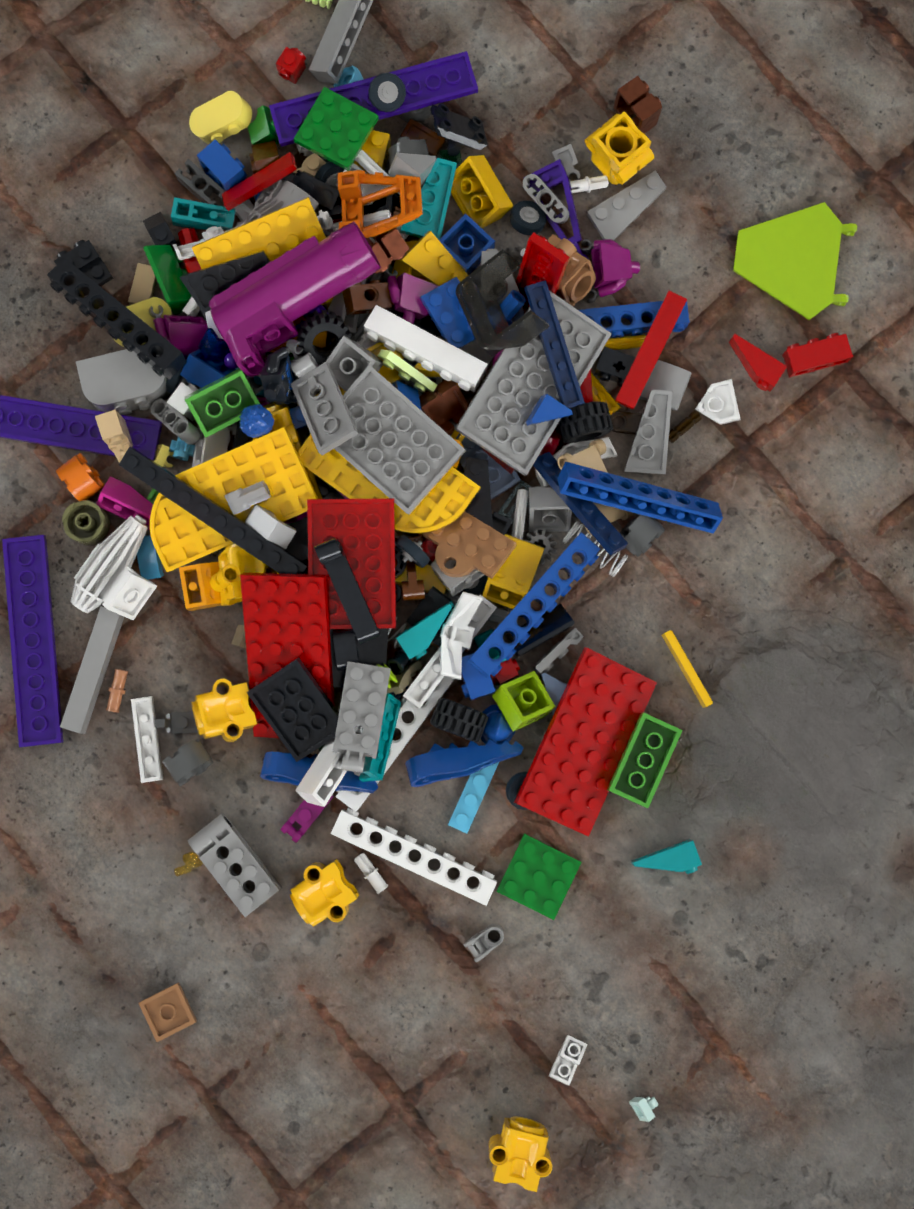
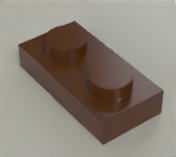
(417, 131)

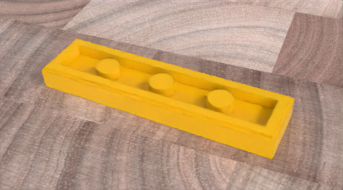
(687, 669)

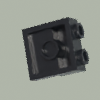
(88, 261)

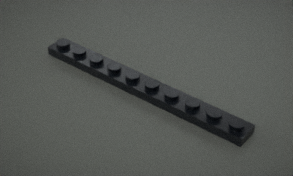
(210, 513)

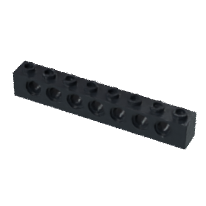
(66, 274)

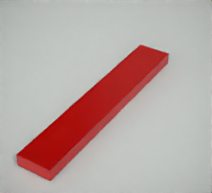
(651, 350)

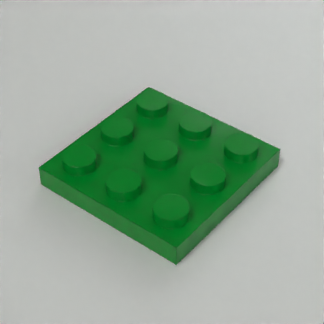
(336, 128)
(538, 876)

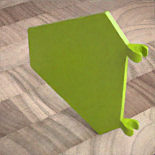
(795, 258)

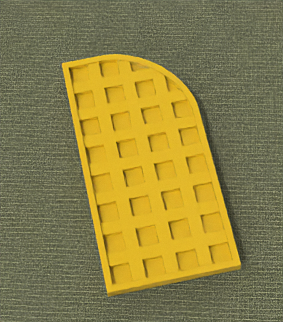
(271, 458)
(437, 510)

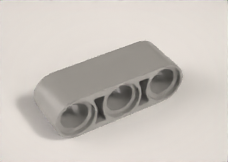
(175, 421)

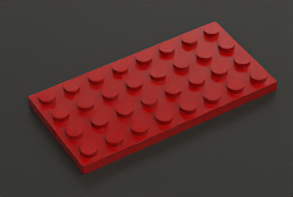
(284, 621)
(585, 742)

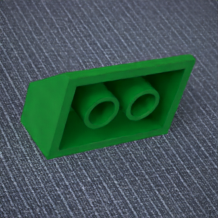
(168, 272)

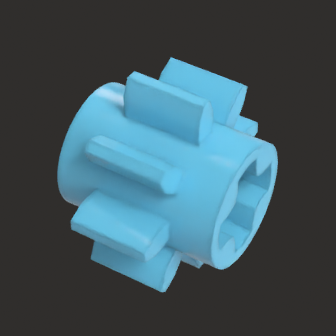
(181, 449)

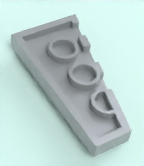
(623, 208)
(652, 436)

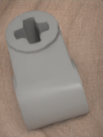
(483, 942)

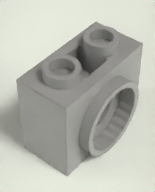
(456, 584)

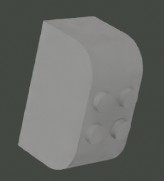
(120, 382)

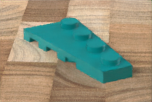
(435, 201)

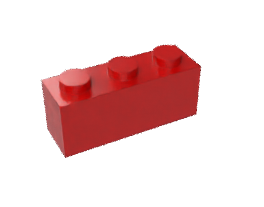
(817, 354)

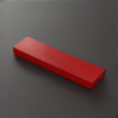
(259, 181)

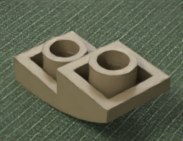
(405, 678)

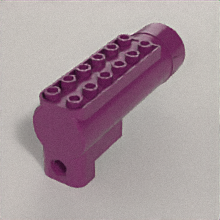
(262, 307)

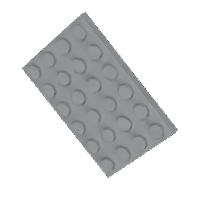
(396, 441)

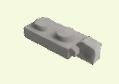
(558, 650)

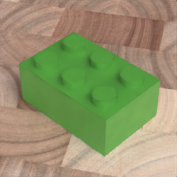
(221, 402)

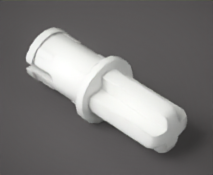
(588, 184)
(325, 220)
(371, 873)

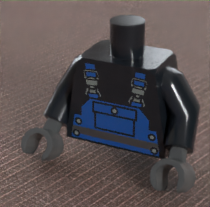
(278, 374)

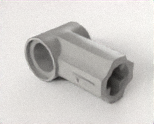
(244, 498)

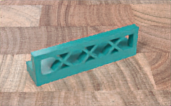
(375, 768)

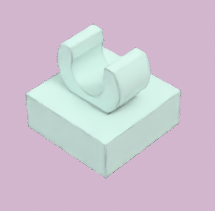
(643, 1107)

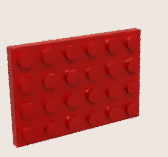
(368, 541)

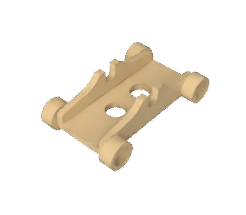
(592, 459)

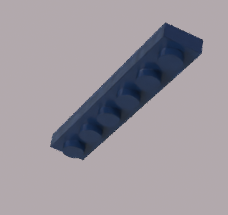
(555, 345)
(585, 510)

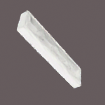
(147, 739)

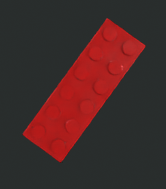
(541, 263)

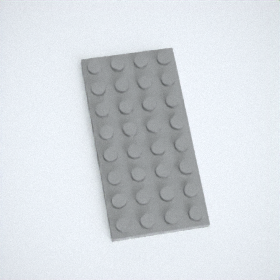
(517, 382)

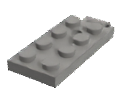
(326, 413)
(361, 706)

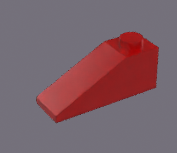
(759, 365)

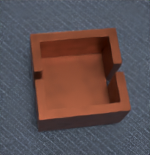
(636, 99)
(388, 247)
(444, 404)

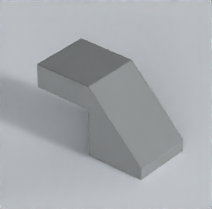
(270, 527)

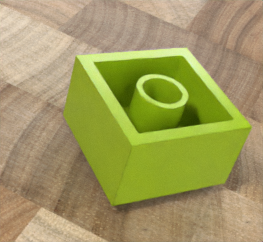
(523, 701)

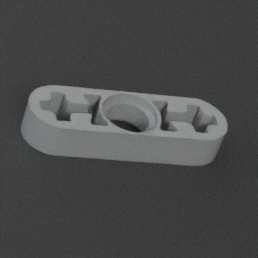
(531, 191)

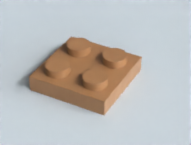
(167, 1012)

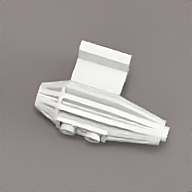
(108, 574)

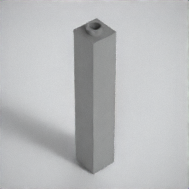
(92, 671)

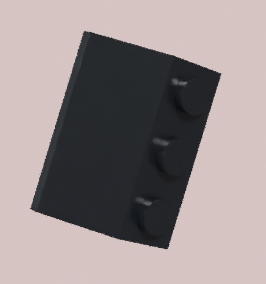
(553, 624)

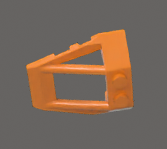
(353, 203)

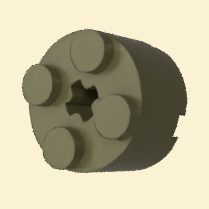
(86, 534)

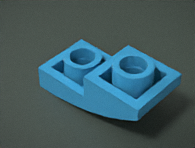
(149, 560)

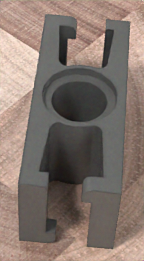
(199, 178)

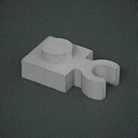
(568, 158)

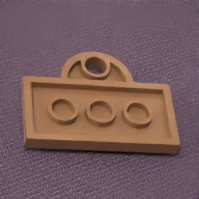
(471, 546)

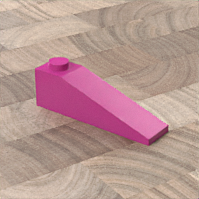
(124, 501)

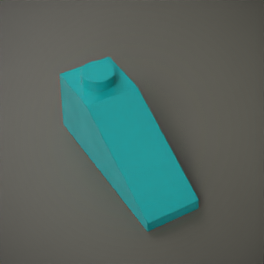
(201, 215)
(420, 635)
(677, 858)

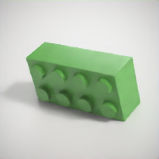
(644, 760)

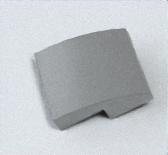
(668, 378)

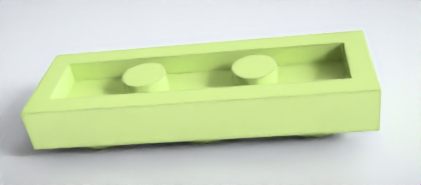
(406, 371)

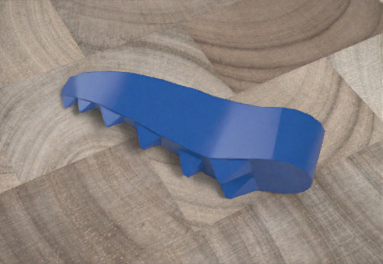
(457, 762)
(284, 769)

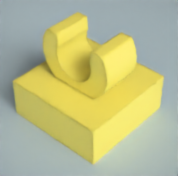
(162, 454)

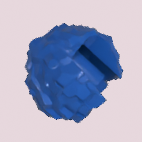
(256, 421)

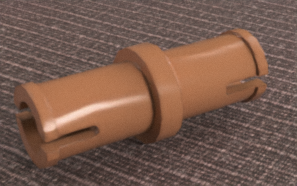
(117, 690)

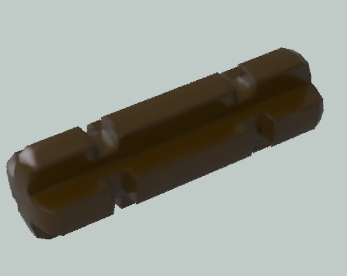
(684, 426)

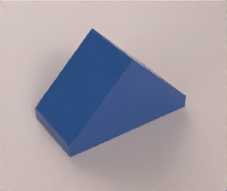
(548, 409)

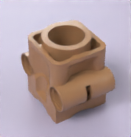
(578, 275)

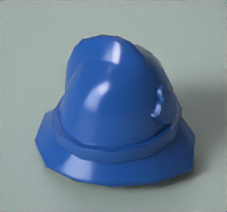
(497, 727)

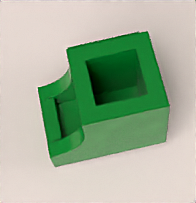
(263, 127)

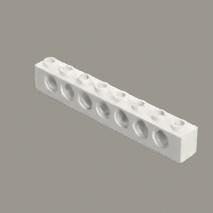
(356, 799)
(343, 830)

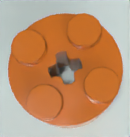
(80, 477)

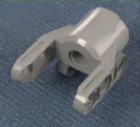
(277, 198)

